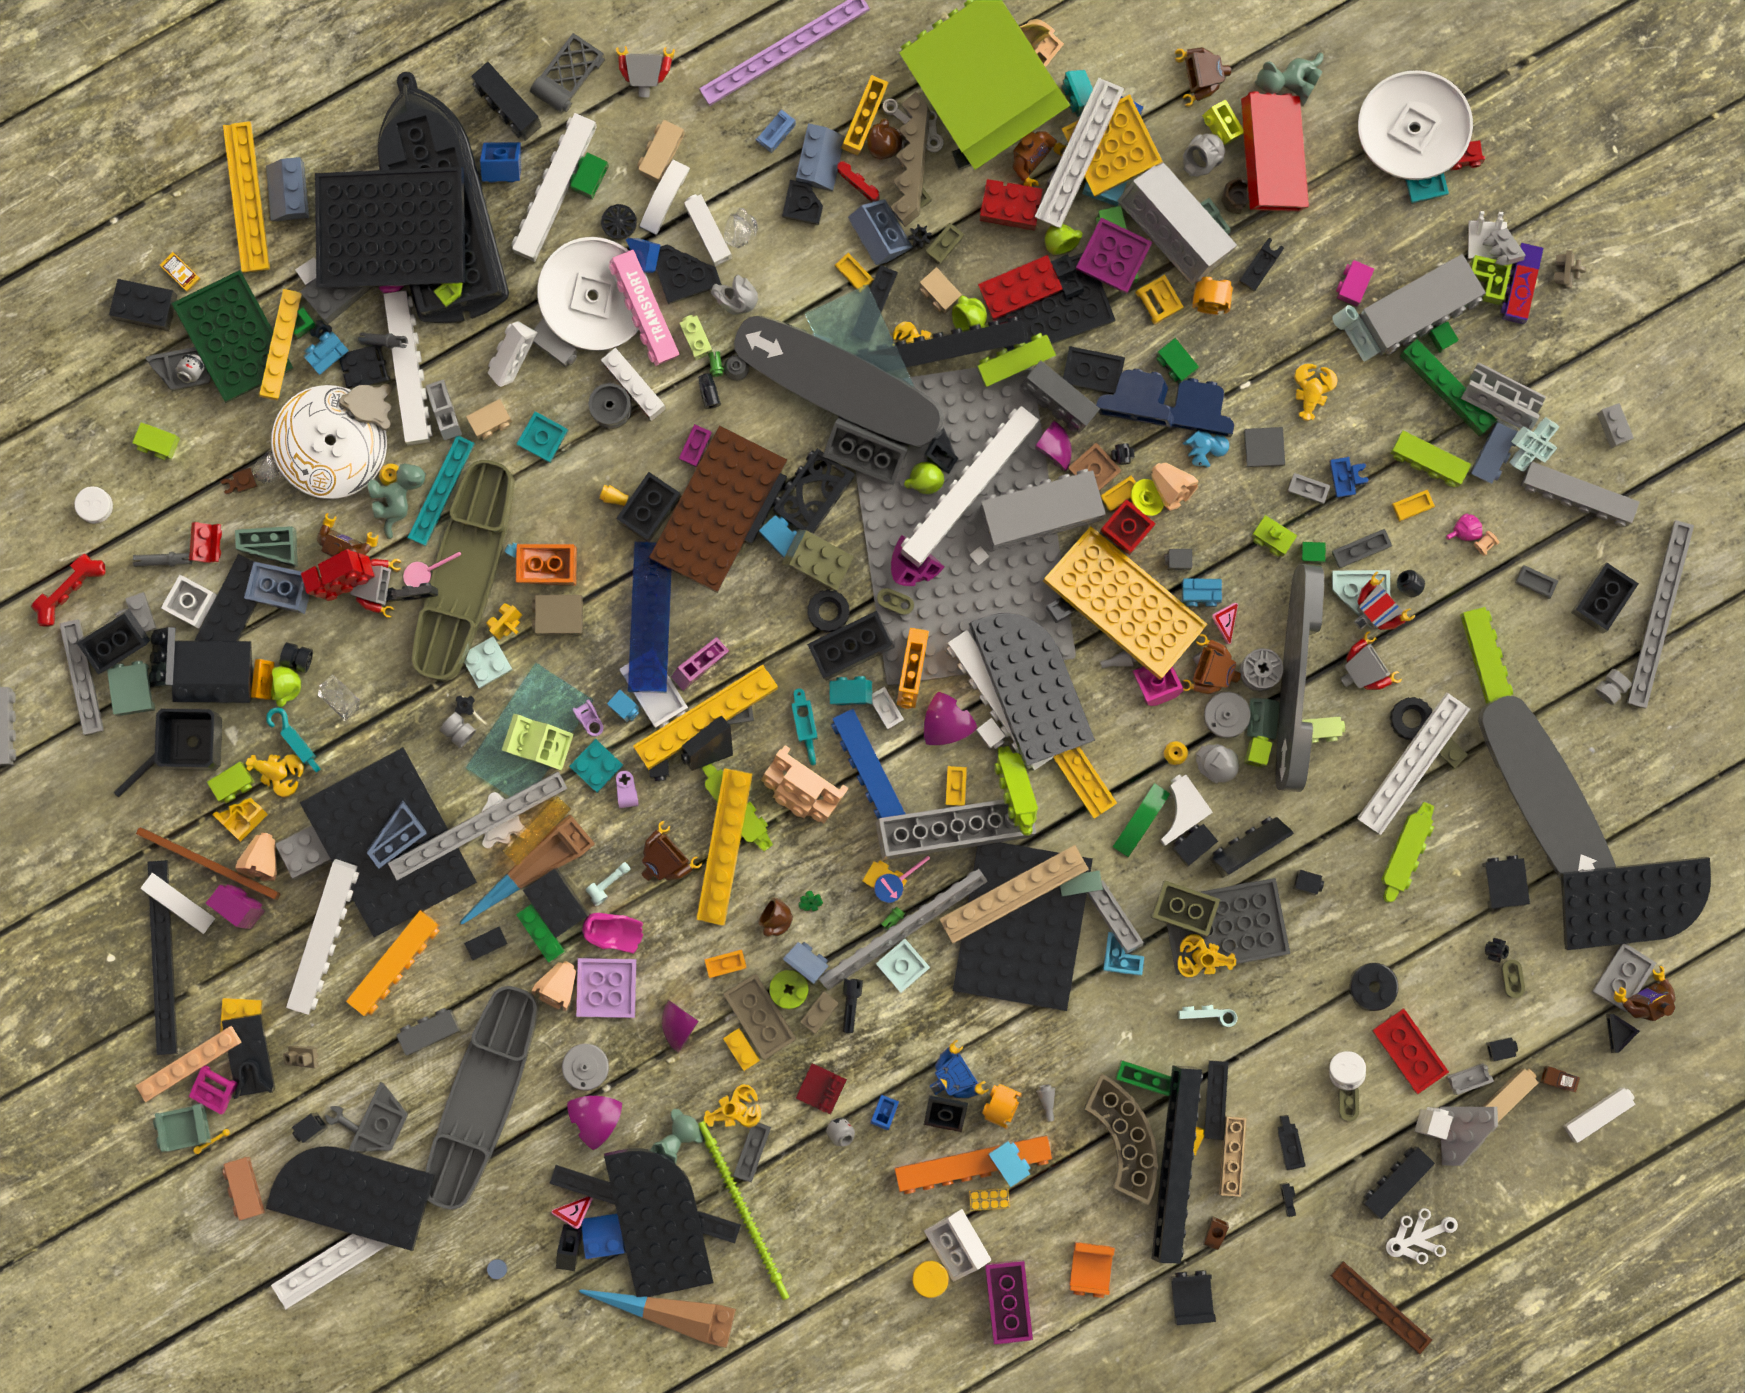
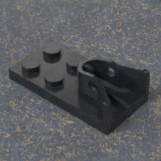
(251, 1058)

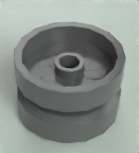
(610, 417)

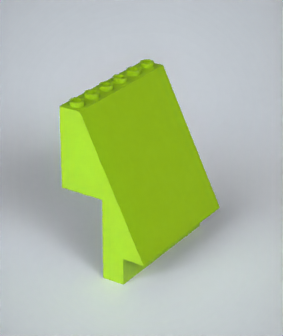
(983, 79)

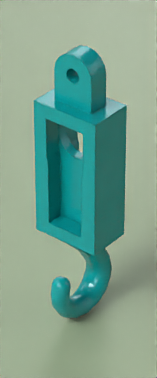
(805, 725)
(293, 738)

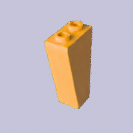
(912, 668)

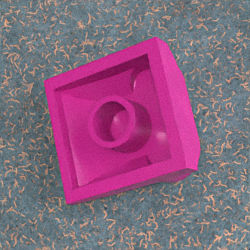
(1156, 690)

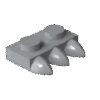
(1505, 247)

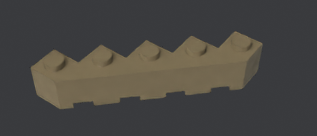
(912, 159)

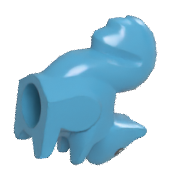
(1202, 444)

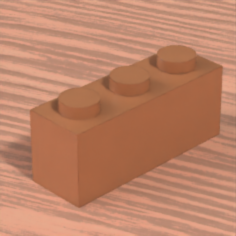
(243, 1188)

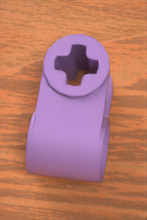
(588, 717)
(626, 793)

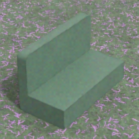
(1263, 718)

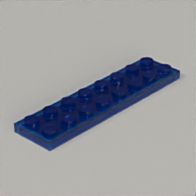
(649, 622)

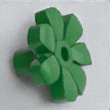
(810, 901)

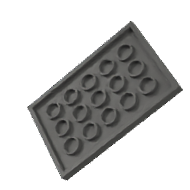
(1245, 924)

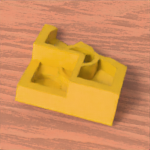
(241, 818)

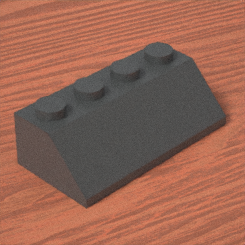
(865, 450)

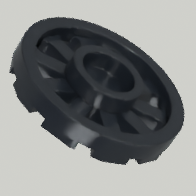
(619, 221)

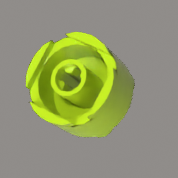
(791, 978)

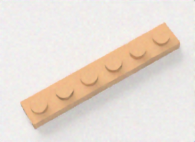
(188, 1064)

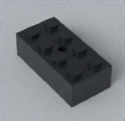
(506, 101)
(833, 650)

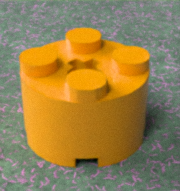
(1212, 296)
(1001, 1106)

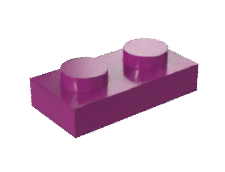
(695, 445)

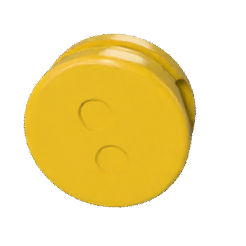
(930, 1279)

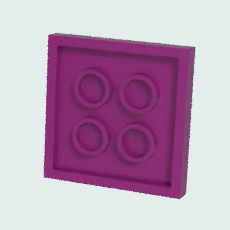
(1114, 255)

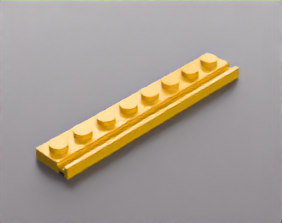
(246, 197)
(725, 703)
(1085, 781)
(724, 846)

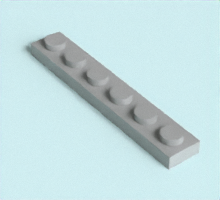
(81, 678)

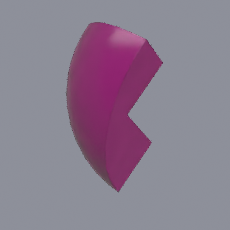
(1056, 445)
(907, 573)
(946, 721)
(677, 1025)
(595, 1118)

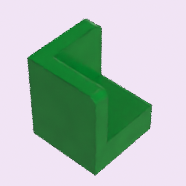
(303, 323)
(1443, 336)
(1313, 552)

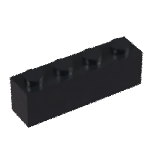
(1397, 1182)

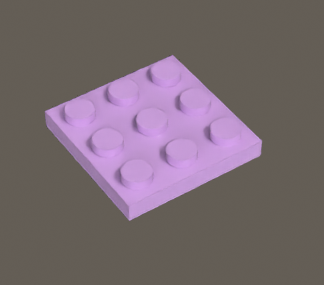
(606, 987)

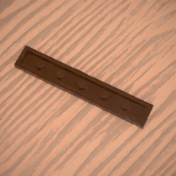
(1381, 1307)

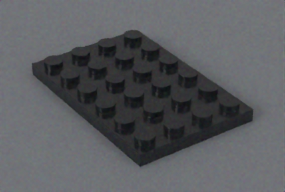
(1065, 317)

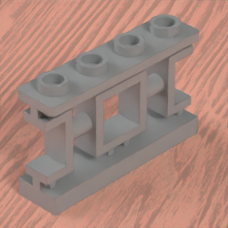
(1503, 397)

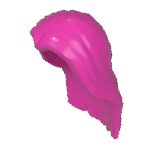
(613, 931)

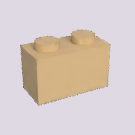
(939, 290)
(489, 419)

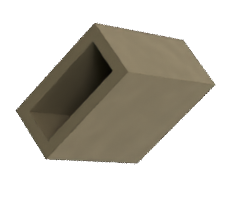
(558, 615)

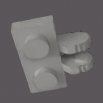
(141, 610)

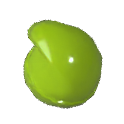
(1062, 239)
(968, 312)
(925, 478)
(285, 685)

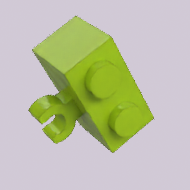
(1273, 536)

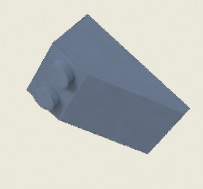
(277, 587)
(806, 962)

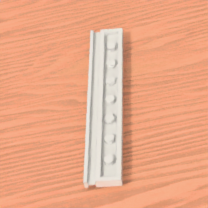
(1079, 153)
(1413, 763)
(325, 1268)

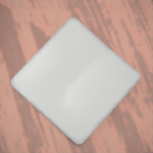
(979, 555)

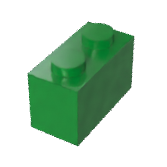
(589, 175)
(1176, 361)

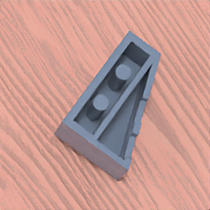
(1494, 452)
(396, 835)

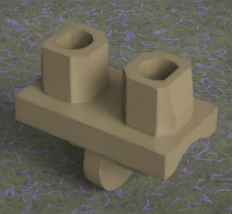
(1567, 260)
(301, 1056)

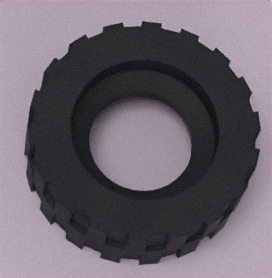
(828, 596)
(1397, 714)

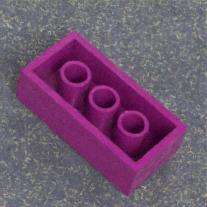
(235, 906)
(1008, 1302)

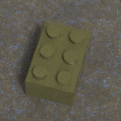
(817, 559)
(1185, 908)

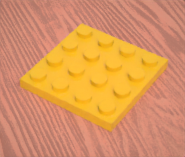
(1123, 150)

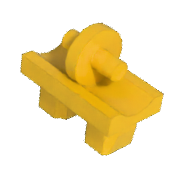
(506, 623)

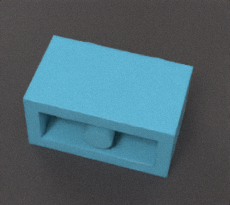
(1009, 1163)

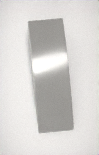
(443, 410)

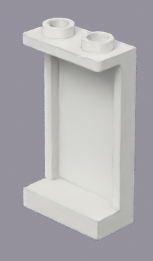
(660, 706)

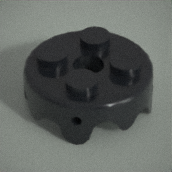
(1360, 989)

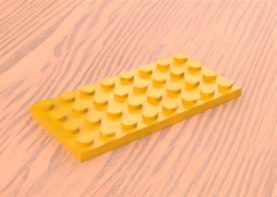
(1125, 602)

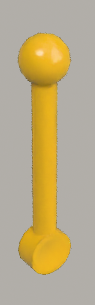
(198, 1149)

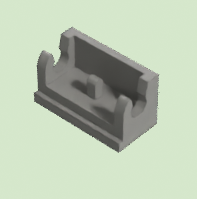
(1469, 1079)

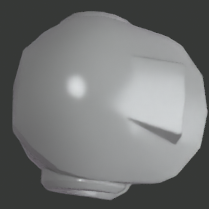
(1210, 150)
(742, 295)
(1217, 763)

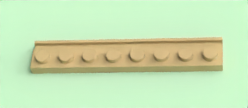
(1014, 894)

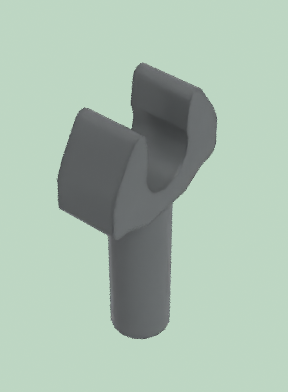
(341, 1119)

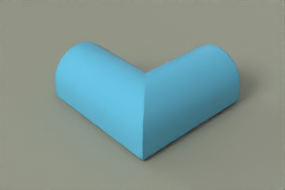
(1118, 961)

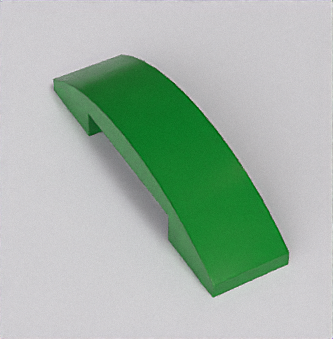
(1141, 820)

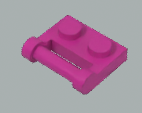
(210, 1095)

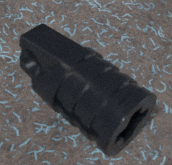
(709, 391)

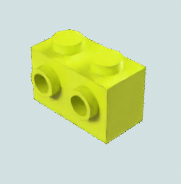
(1223, 122)

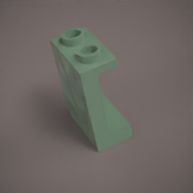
(130, 689)
(182, 1128)

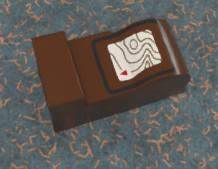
(1559, 1079)

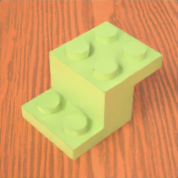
(537, 742)

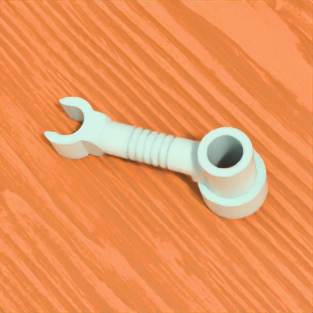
(596, 892)

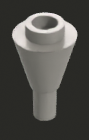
(1120, 659)
(1046, 1095)

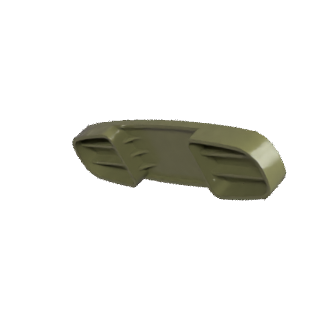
(464, 583)

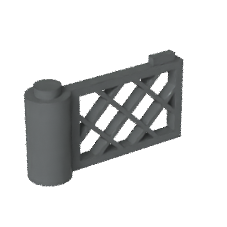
(555, 94)

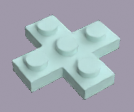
(1534, 444)

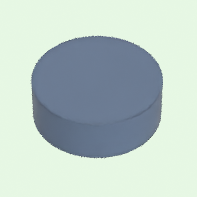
(497, 1269)

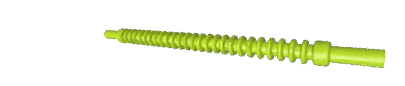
(775, 1277)

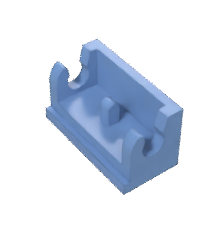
(776, 131)

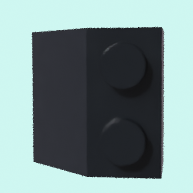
(945, 1113)

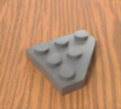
(1467, 1132)

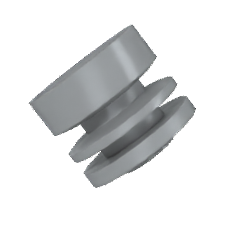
(1251, 673)

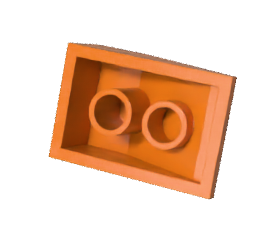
(546, 564)

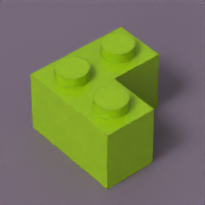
(1493, 275)

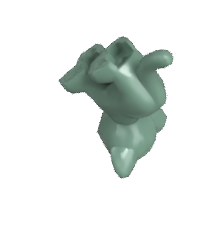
(1272, 80)
(408, 478)
(684, 1130)

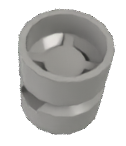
(1613, 686)
(455, 728)

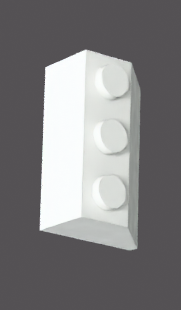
(511, 353)
(957, 1245)

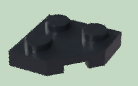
(802, 203)

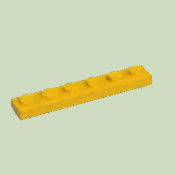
(280, 344)

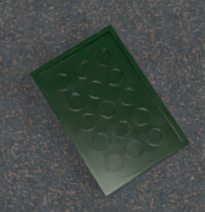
(228, 334)

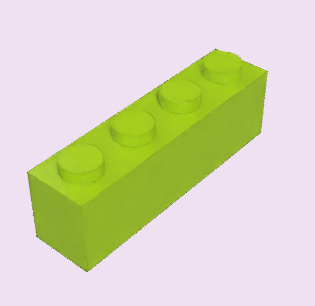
(1016, 360)
(1430, 459)

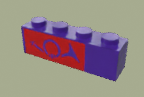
(1522, 285)

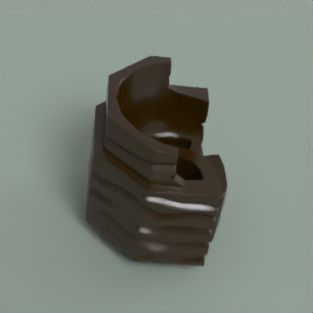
(1235, 195)

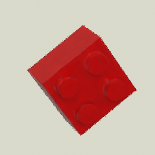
(1127, 527)

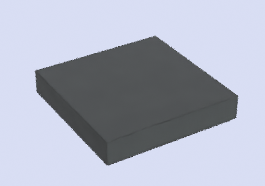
(1264, 447)

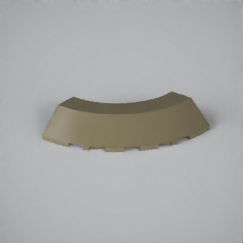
(1131, 1136)

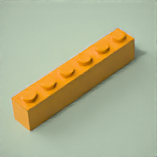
(393, 963)

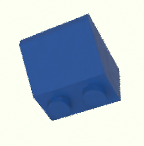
(501, 161)
(602, 1236)

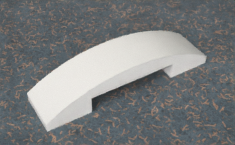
(663, 196)

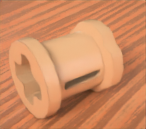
(1486, 543)

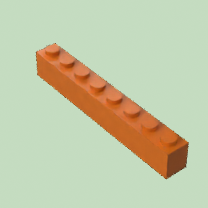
(966, 1165)

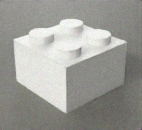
(189, 601)

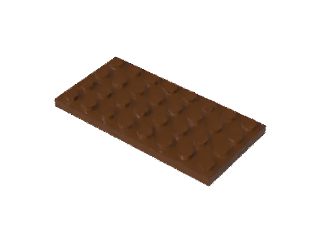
(718, 509)

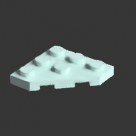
(1349, 584)

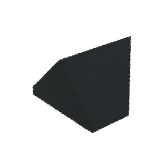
(941, 452)
(1619, 1032)

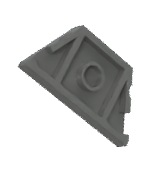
(165, 367)
(380, 1123)

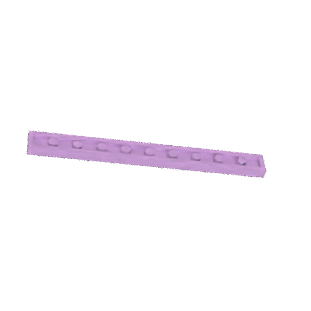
(783, 50)

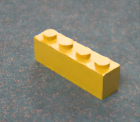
(864, 115)

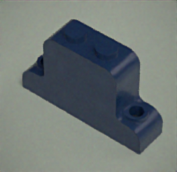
(1138, 398)
(1200, 407)

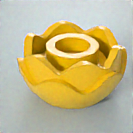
(384, 474)
(1171, 757)

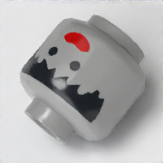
(189, 368)
(840, 1132)

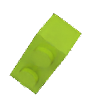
(156, 441)
(1258, 752)
(231, 782)

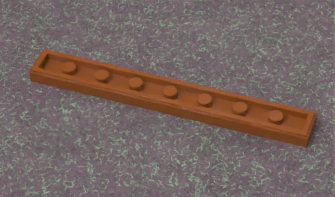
(208, 863)

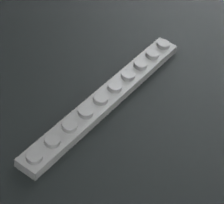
(1660, 614)
(477, 825)
(902, 930)

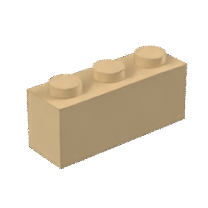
(660, 151)

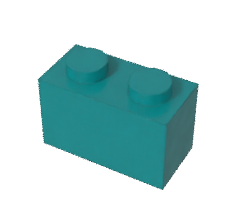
(851, 691)

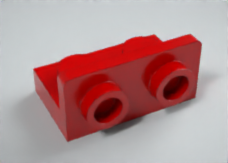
(1472, 156)
(205, 542)

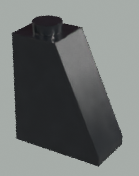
(708, 745)

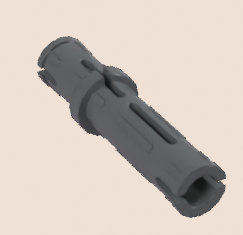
(388, 340)
(161, 559)

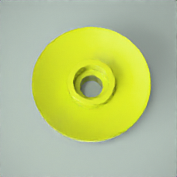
(1146, 489)

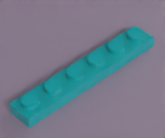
(441, 490)

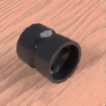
(294, 657)

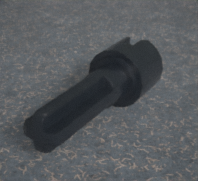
(852, 990)

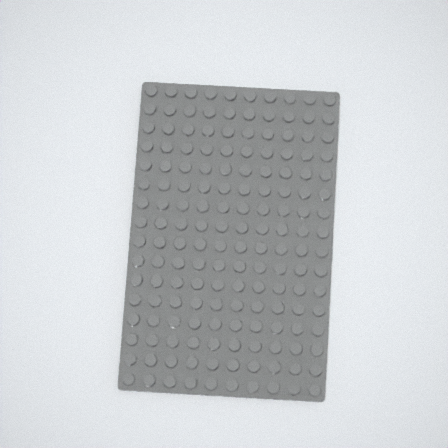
(963, 590)

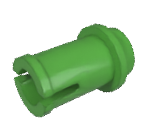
(716, 365)
(893, 917)

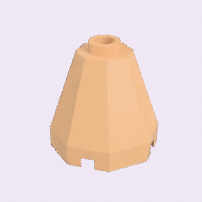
(1173, 485)
(259, 858)
(556, 986)

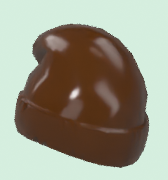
(883, 140)
(775, 918)

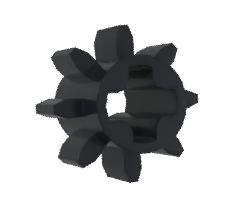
(916, 241)
(1122, 454)
(1496, 950)

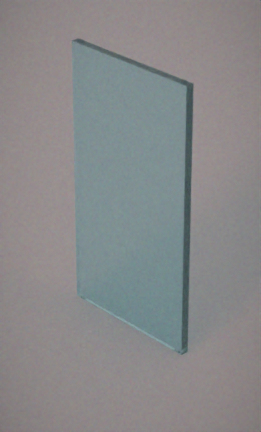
(859, 328)
(541, 699)

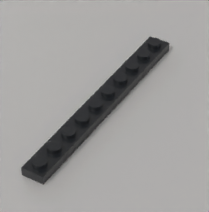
(162, 967)
(602, 1190)

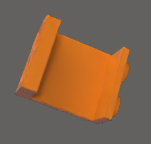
(1091, 1269)

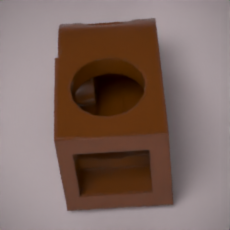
(1216, 1233)

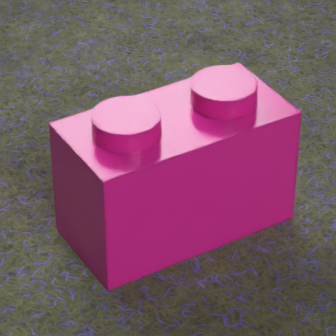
(1355, 283)

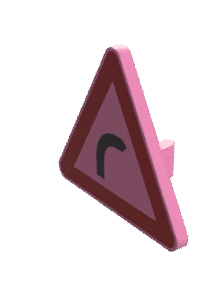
(1225, 621)
(573, 1212)

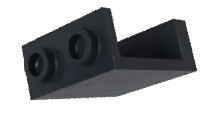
(1506, 882)
(1192, 1298)

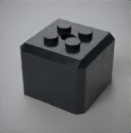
(172, 736)

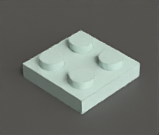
(487, 662)
(902, 965)

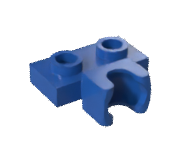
(1346, 476)

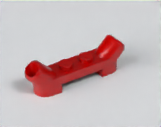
(45, 605)

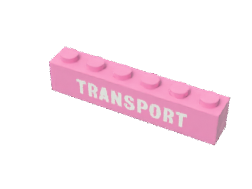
(643, 307)

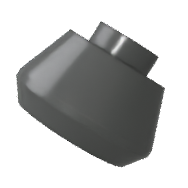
(738, 372)

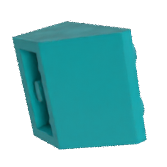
(1078, 88)

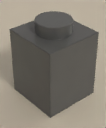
(1178, 559)

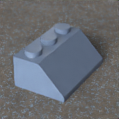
(820, 157)
(287, 189)
(880, 231)

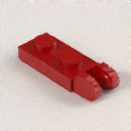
(857, 182)

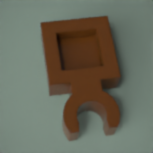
(242, 481)

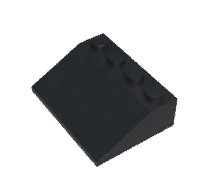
(212, 672)
(1251, 846)

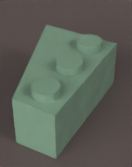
(269, 543)

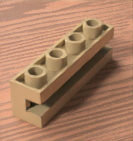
(1232, 1156)

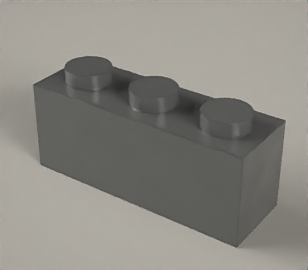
(428, 1031)

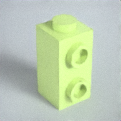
(695, 337)
(1327, 728)

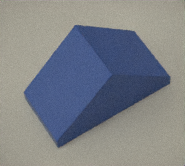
(646, 253)
(884, 1112)

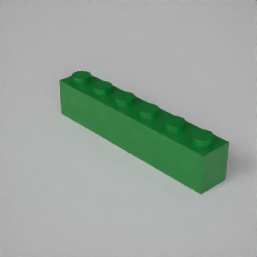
(1446, 386)

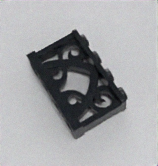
(839, 485)

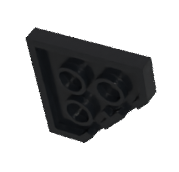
(683, 274)

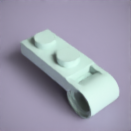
(1357, 331)
(1207, 1011)

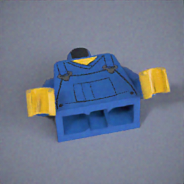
(955, 1075)

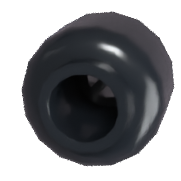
(1410, 583)

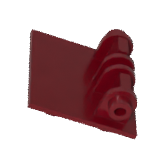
(821, 1088)

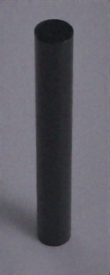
(135, 776)

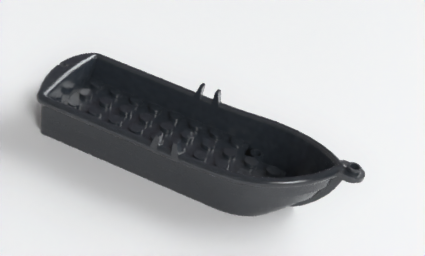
(427, 134)

